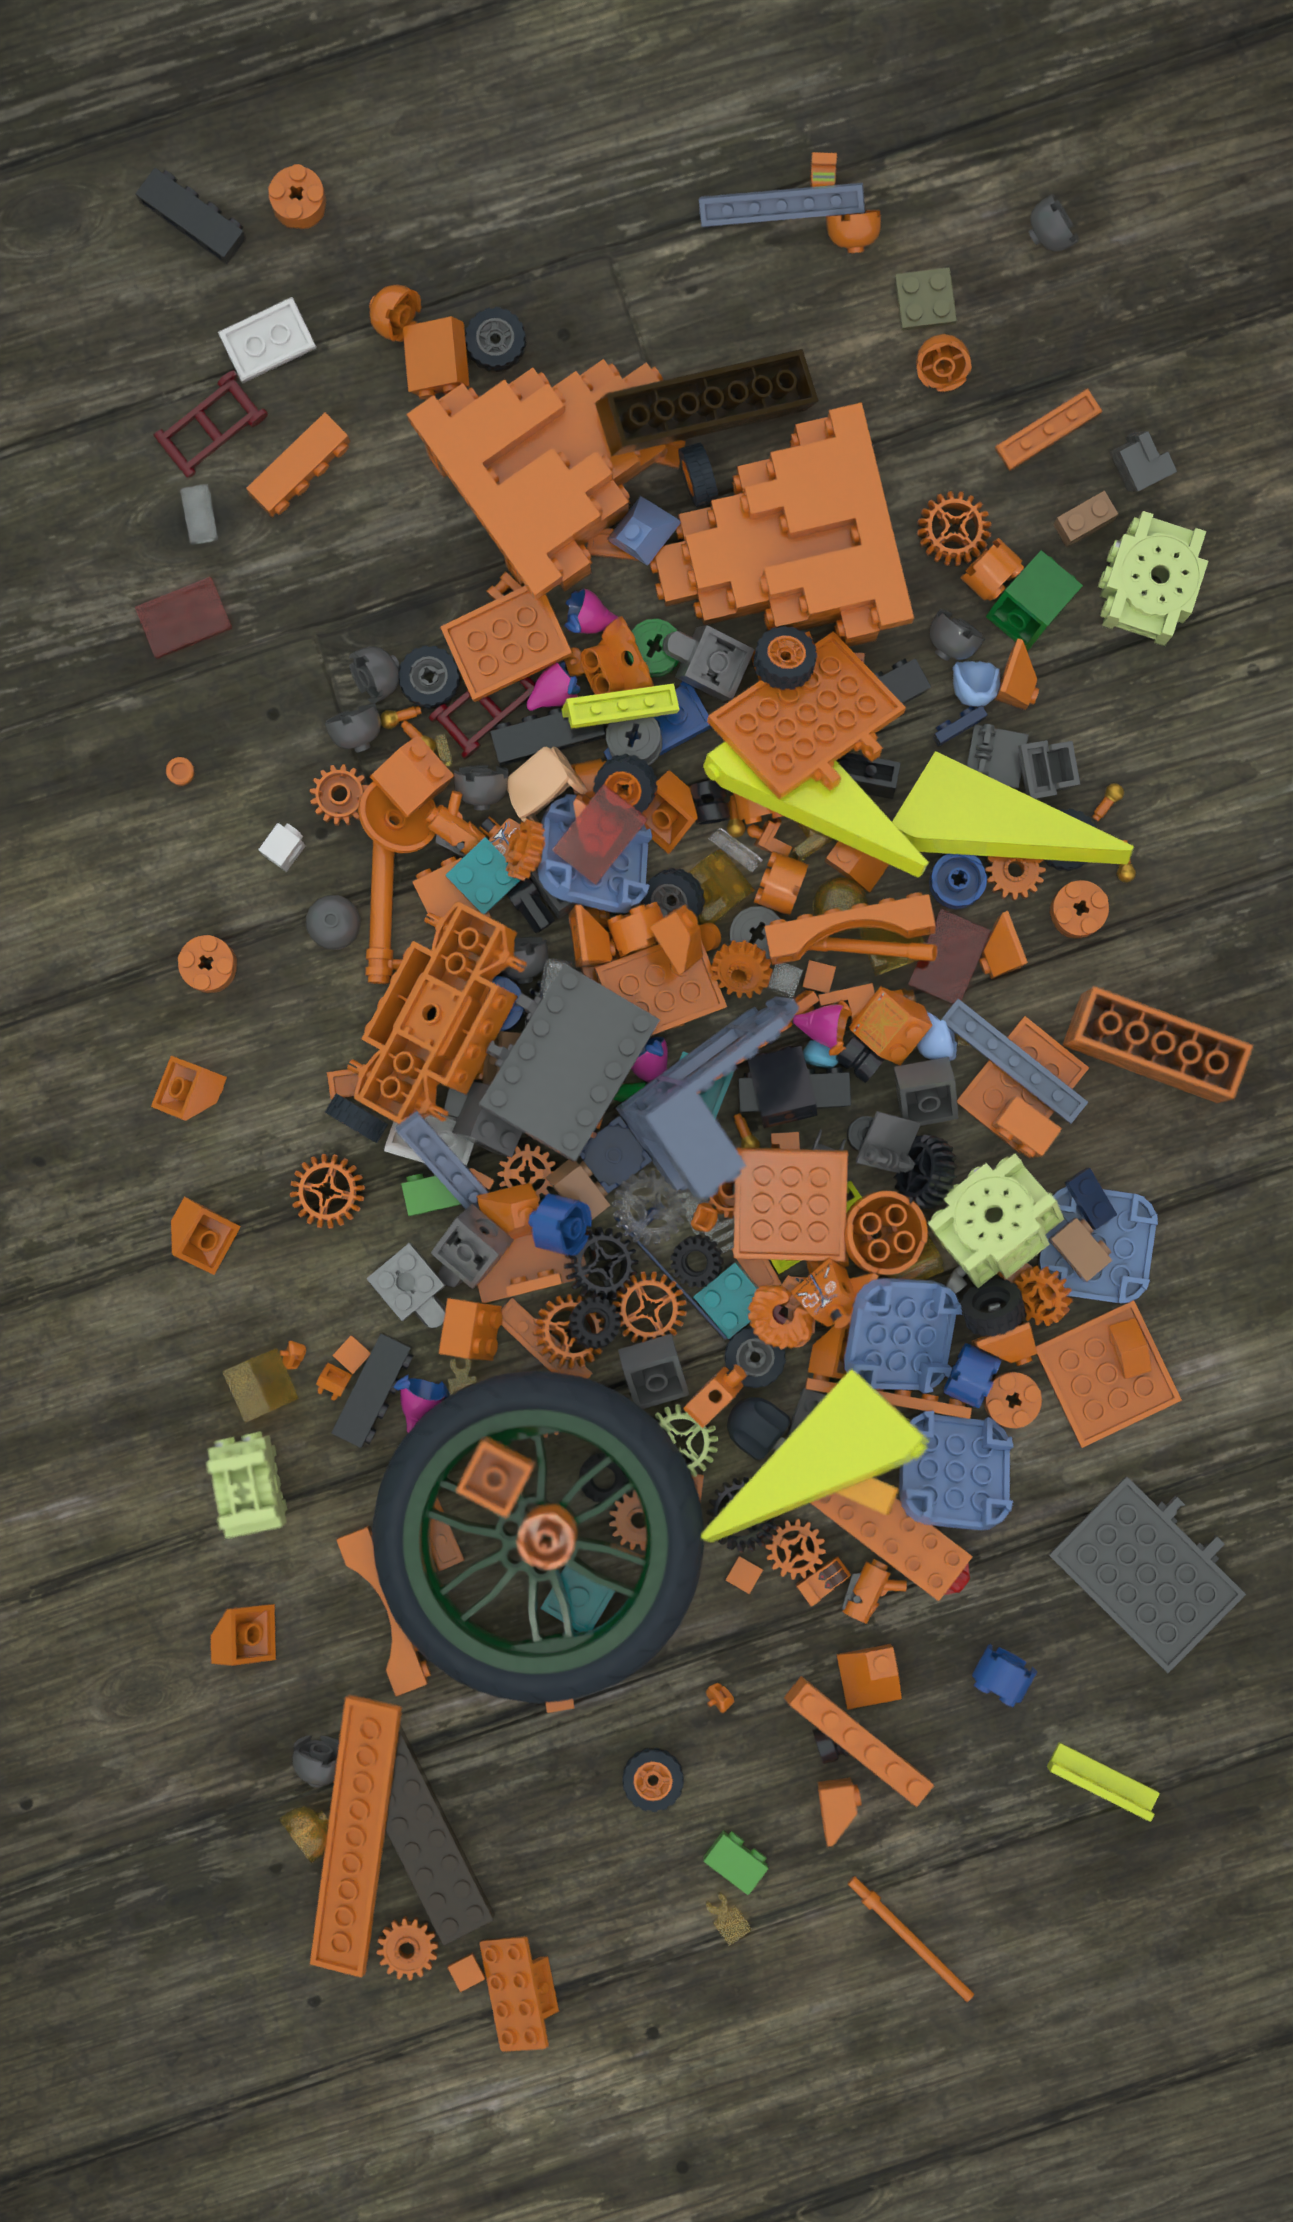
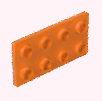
(524, 1270)
(519, 1993)

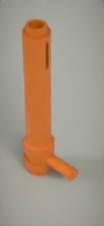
(379, 953)

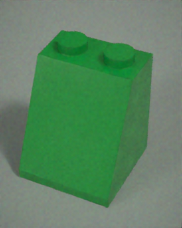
(1034, 600)

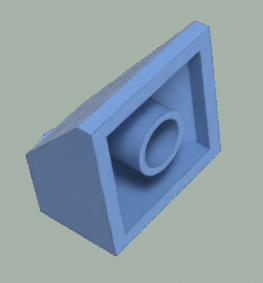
(644, 530)

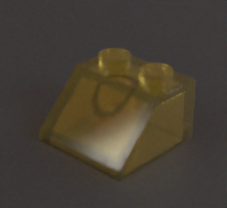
(722, 886)
(260, 1385)

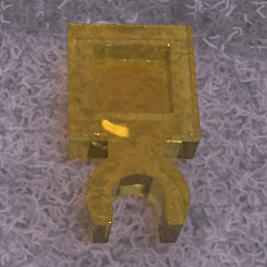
(462, 1379)
(730, 1921)

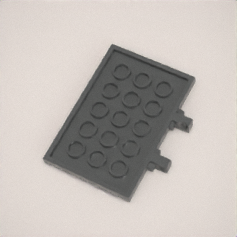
(567, 1061)
(1148, 1572)

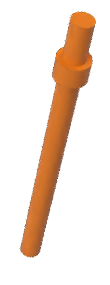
(872, 1901)

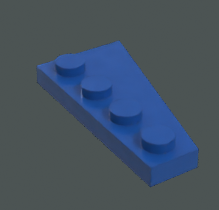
(681, 726)

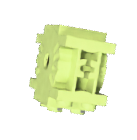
(1132, 595)
(992, 1206)
(246, 1485)

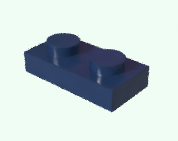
(968, 719)
(1090, 1198)

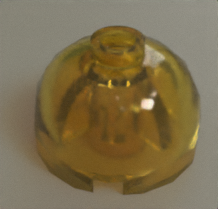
(838, 894)
(307, 1830)

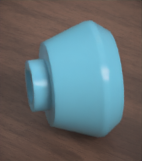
(818, 1055)

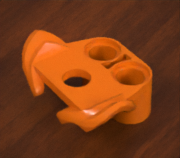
(606, 663)

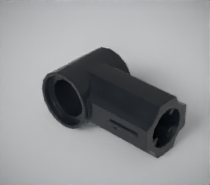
(527, 900)

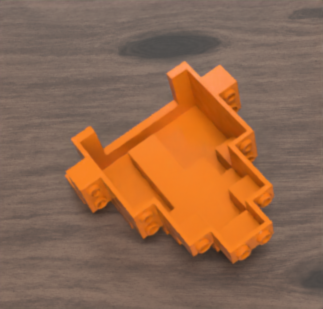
(537, 466)
(796, 540)

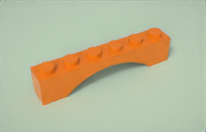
(906, 917)
(404, 1666)
(858, 1741)

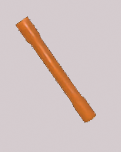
(914, 951)

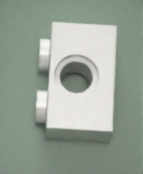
(283, 846)

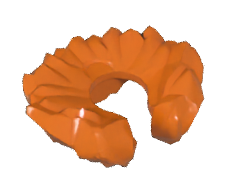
(770, 1331)

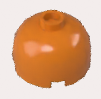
(854, 230)
(394, 309)
(943, 362)

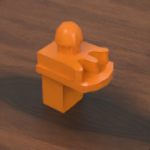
(765, 837)

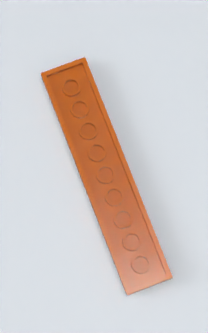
(355, 1835)

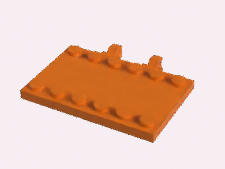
(806, 729)

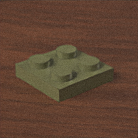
(925, 299)

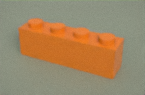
(298, 465)

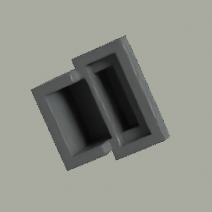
(1141, 462)
(1048, 768)

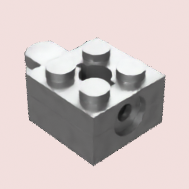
(709, 660)
(467, 1251)
(410, 1287)

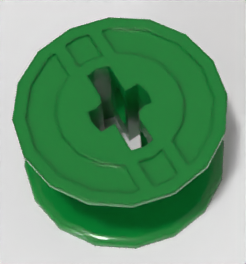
(646, 634)

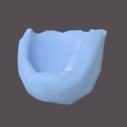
(976, 682)
(938, 1041)

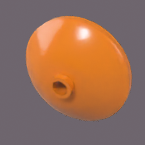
(406, 836)

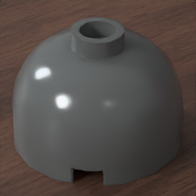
(1051, 225)
(954, 636)
(375, 672)
(355, 728)
(481, 785)
(333, 922)
(534, 952)
(316, 1760)

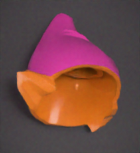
(826, 1025)

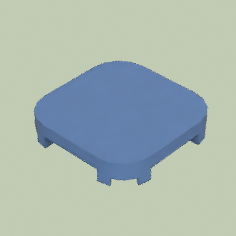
(617, 890)
(1127, 1236)
(902, 1333)
(960, 1475)

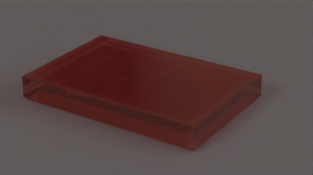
(183, 617)
(599, 834)
(958, 952)

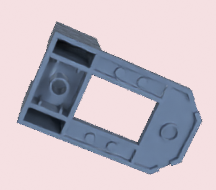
(675, 1121)

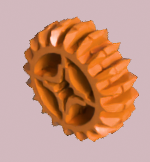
(945, 521)
(324, 1205)
(670, 1297)
(558, 1329)

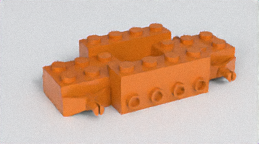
(470, 1013)

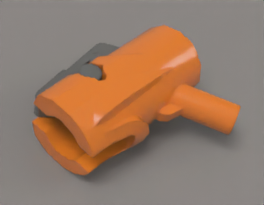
(451, 829)
(867, 1588)

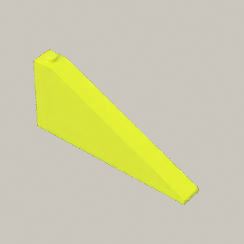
(841, 813)
(974, 814)
(836, 1446)

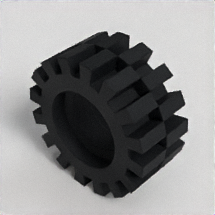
(685, 1273)
(590, 1339)
(594, 1492)

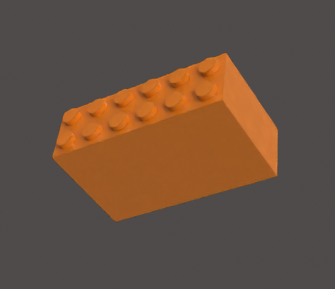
(1157, 1045)

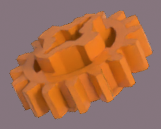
(525, 849)
(539, 1173)
(1044, 1295)
(806, 1554)

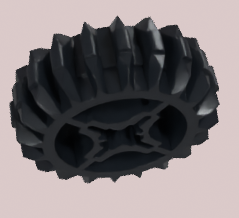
(931, 1173)
(606, 1275)
(756, 1533)

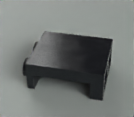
(782, 1086)

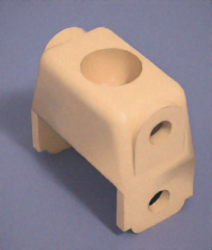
(541, 781)

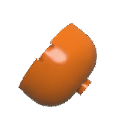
(893, 1219)

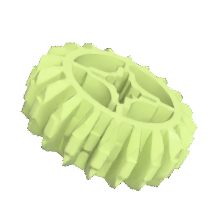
(696, 1460)

